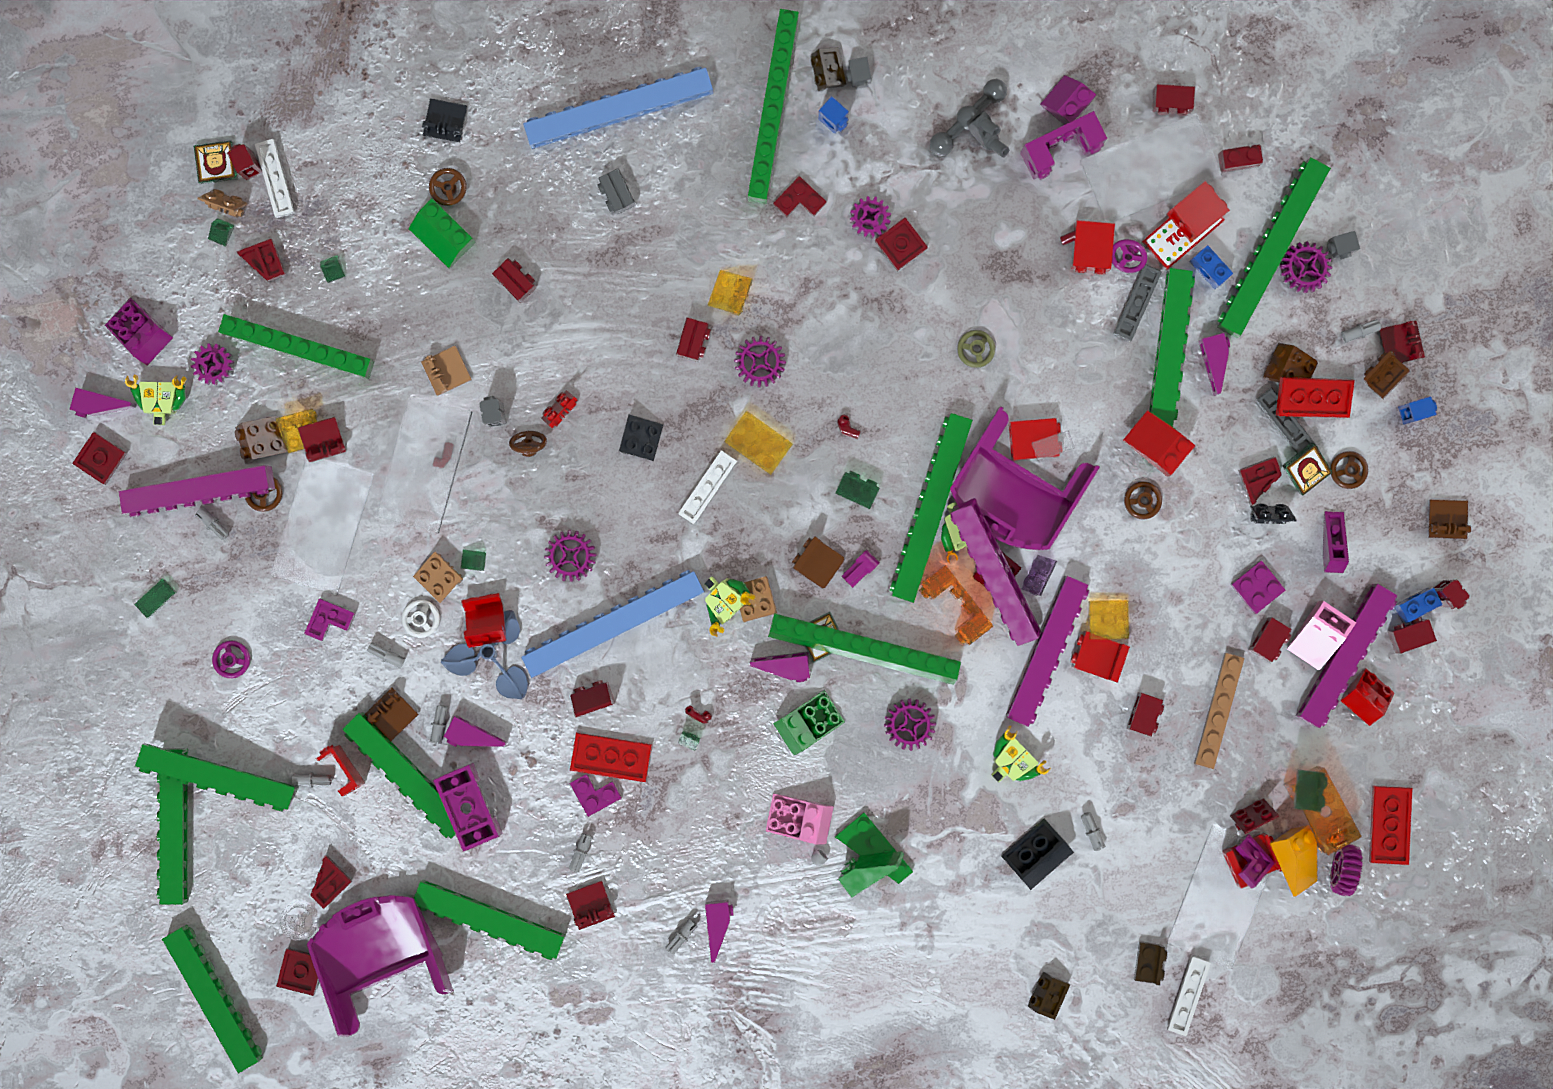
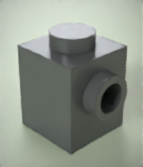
(859, 72)
(1343, 245)

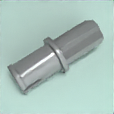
(1361, 330)
(212, 523)
(386, 655)
(438, 724)
(311, 780)
(1092, 831)
(580, 852)
(681, 936)

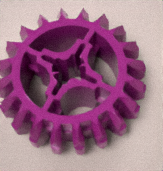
(1312, 271)
(767, 367)
(557, 566)
(904, 708)
(1346, 870)

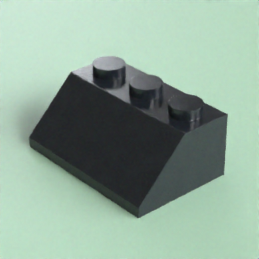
(1037, 854)

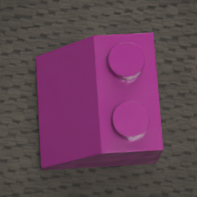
(1068, 100)

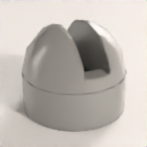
(819, 857)

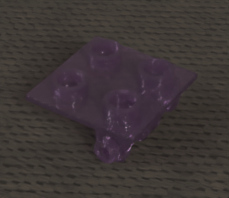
(1039, 575)

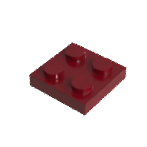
(901, 244)
(99, 458)
(298, 972)

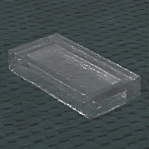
(1053, 445)

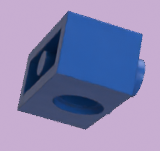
(833, 115)
(1211, 267)
(1417, 410)
(1418, 605)

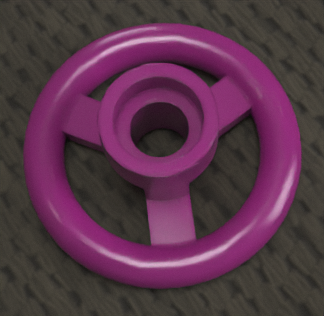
(1130, 252)
(224, 659)

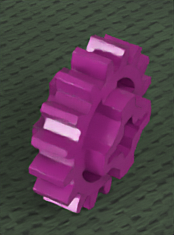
(860, 223)
(210, 371)

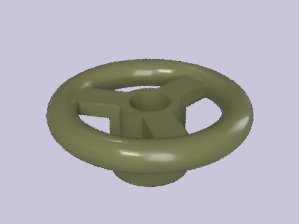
(981, 343)

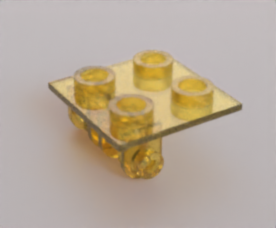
(730, 292)
(289, 431)

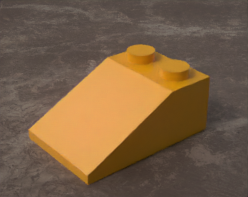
(1297, 858)

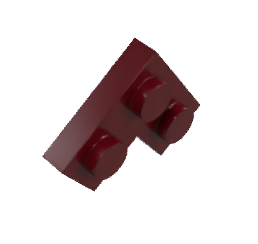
(799, 193)

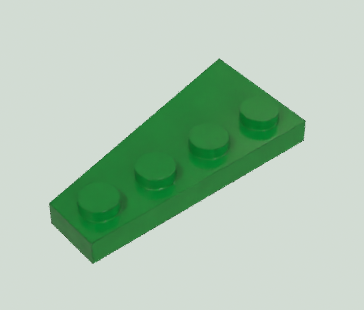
(866, 839)

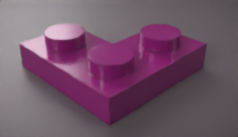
(326, 614)
(592, 799)
(1258, 861)

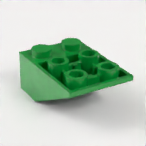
(809, 723)

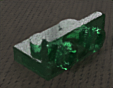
(858, 490)
(1310, 790)

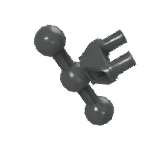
(975, 121)

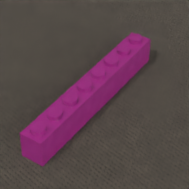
(195, 490)
(995, 572)
(1047, 650)
(1345, 659)

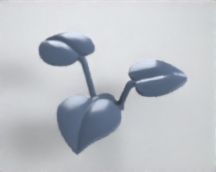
(461, 661)

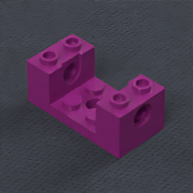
(1087, 131)
(463, 787)

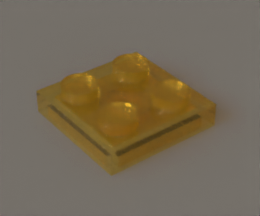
(1108, 619)

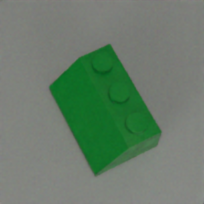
(441, 233)

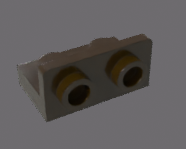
(828, 68)
(1150, 963)
(1048, 995)

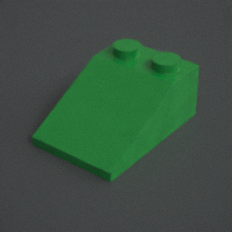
(867, 870)

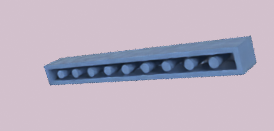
(618, 108)
(613, 624)

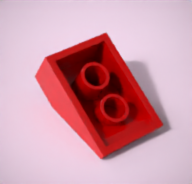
(1159, 443)

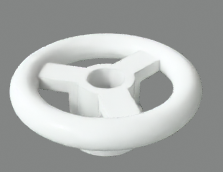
(413, 619)

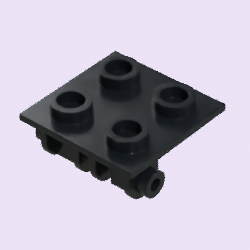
(444, 120)
(640, 437)
(1276, 514)

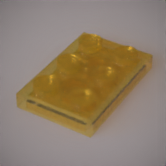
(758, 442)

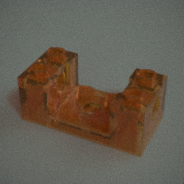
(975, 625)
(1338, 827)

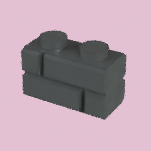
(616, 191)
(492, 412)

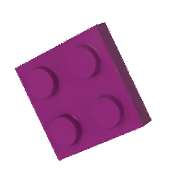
(1258, 587)

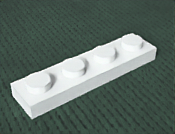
(274, 178)
(707, 487)
(1188, 995)

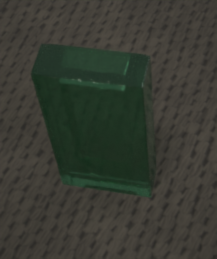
(155, 598)

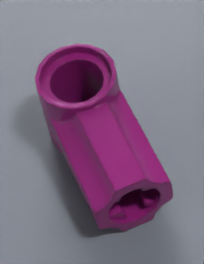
(863, 565)

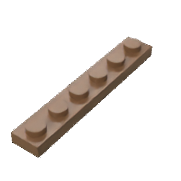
(1219, 710)

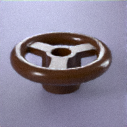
(449, 193)
(527, 446)
(1355, 466)
(1148, 487)
(263, 504)

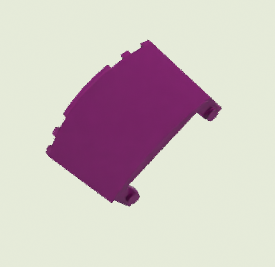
(1014, 501)
(370, 945)

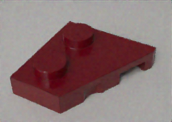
(264, 259)
(1259, 477)
(329, 882)

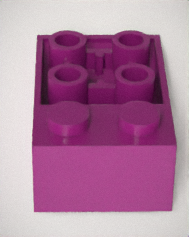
(138, 332)

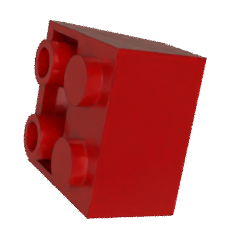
(1368, 697)

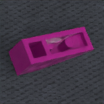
(1215, 356)
(96, 404)
(1334, 543)
(789, 666)
(467, 734)
(718, 920)

